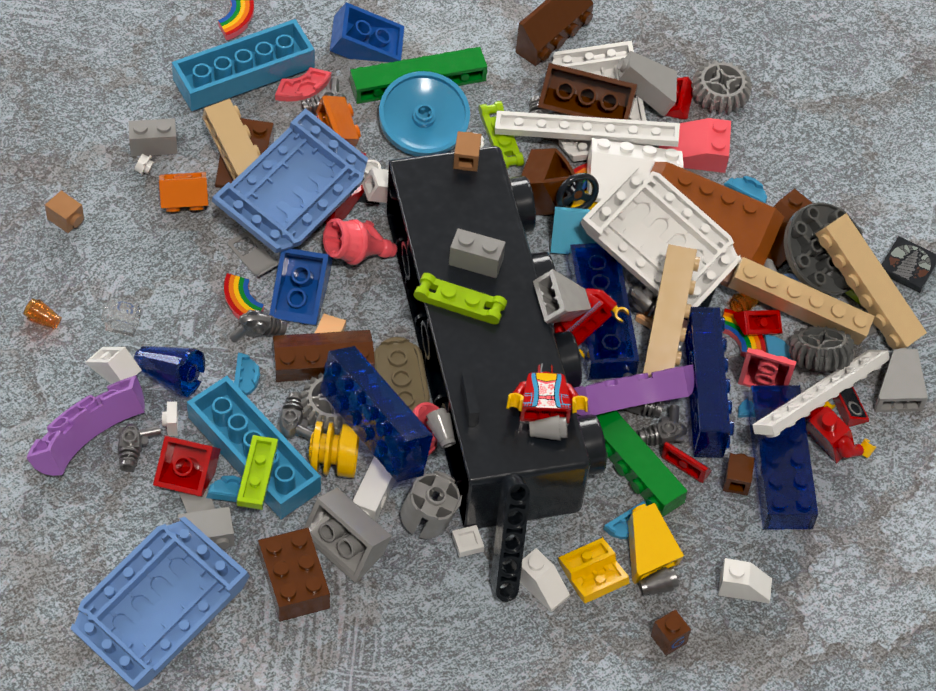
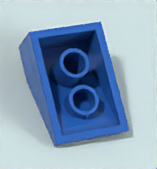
(366, 35)
(300, 286)

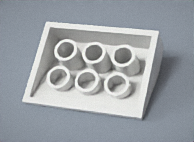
(612, 160)

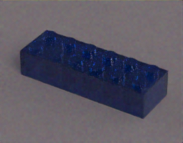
(613, 346)
(709, 398)
(376, 413)
(782, 464)

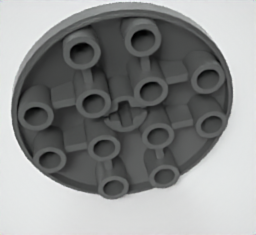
(805, 254)

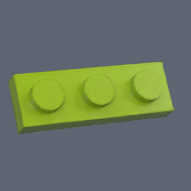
(257, 472)

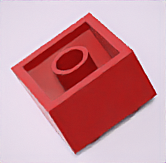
(186, 466)

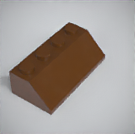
(550, 27)
(586, 94)
(304, 355)

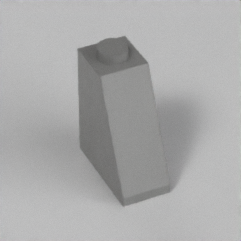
(655, 81)
(560, 297)
(903, 383)

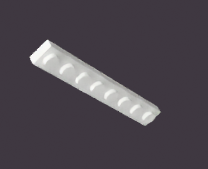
(587, 128)
(820, 393)

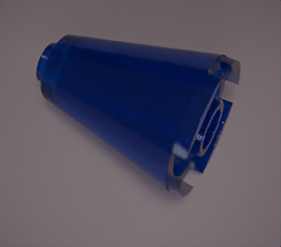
(172, 367)

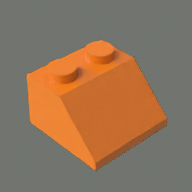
(338, 116)
(183, 191)

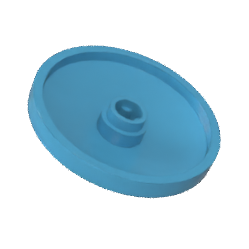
(423, 113)

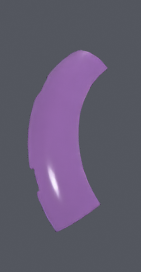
(637, 390)
(84, 422)

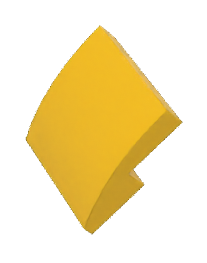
(593, 570)

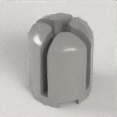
(437, 512)

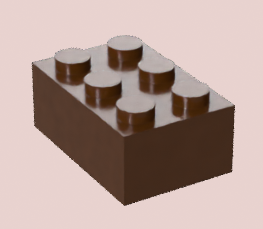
(294, 574)

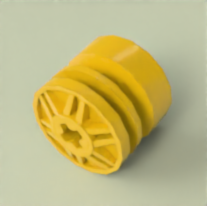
(334, 449)

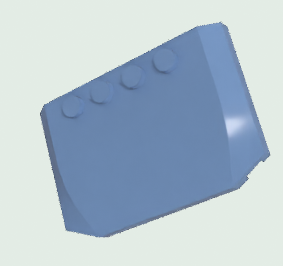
(294, 184)
(157, 601)

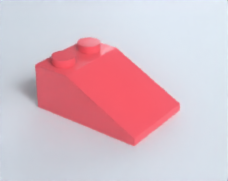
(704, 144)
(765, 369)

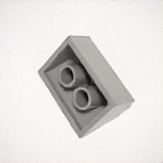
(346, 534)

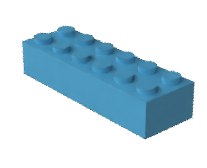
(243, 64)
(230, 422)

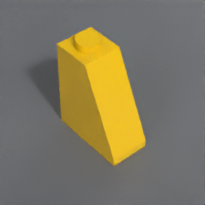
(650, 543)

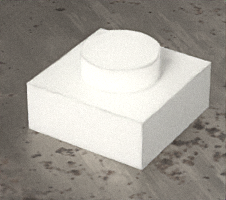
(170, 418)
(467, 541)

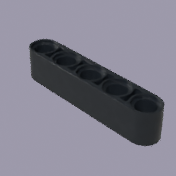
(505, 527)

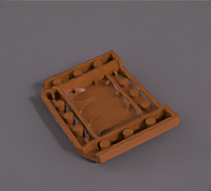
(745, 219)

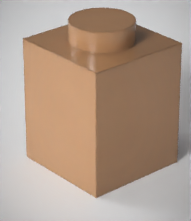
(467, 151)
(64, 212)

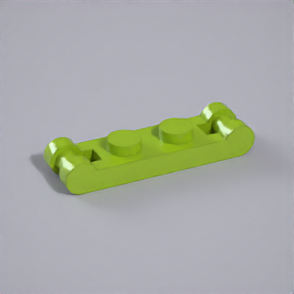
(506, 142)
(460, 299)

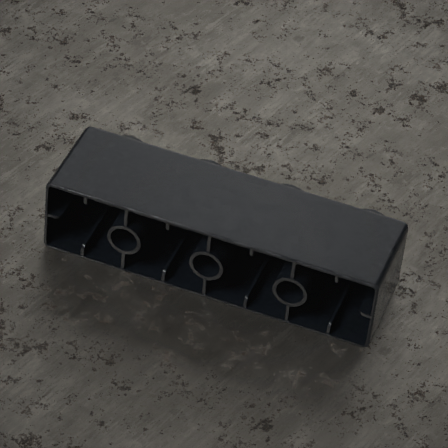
(423, 212)

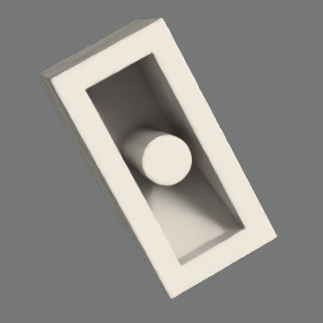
(113, 364)
(543, 580)
(744, 581)

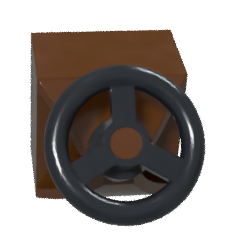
(555, 181)

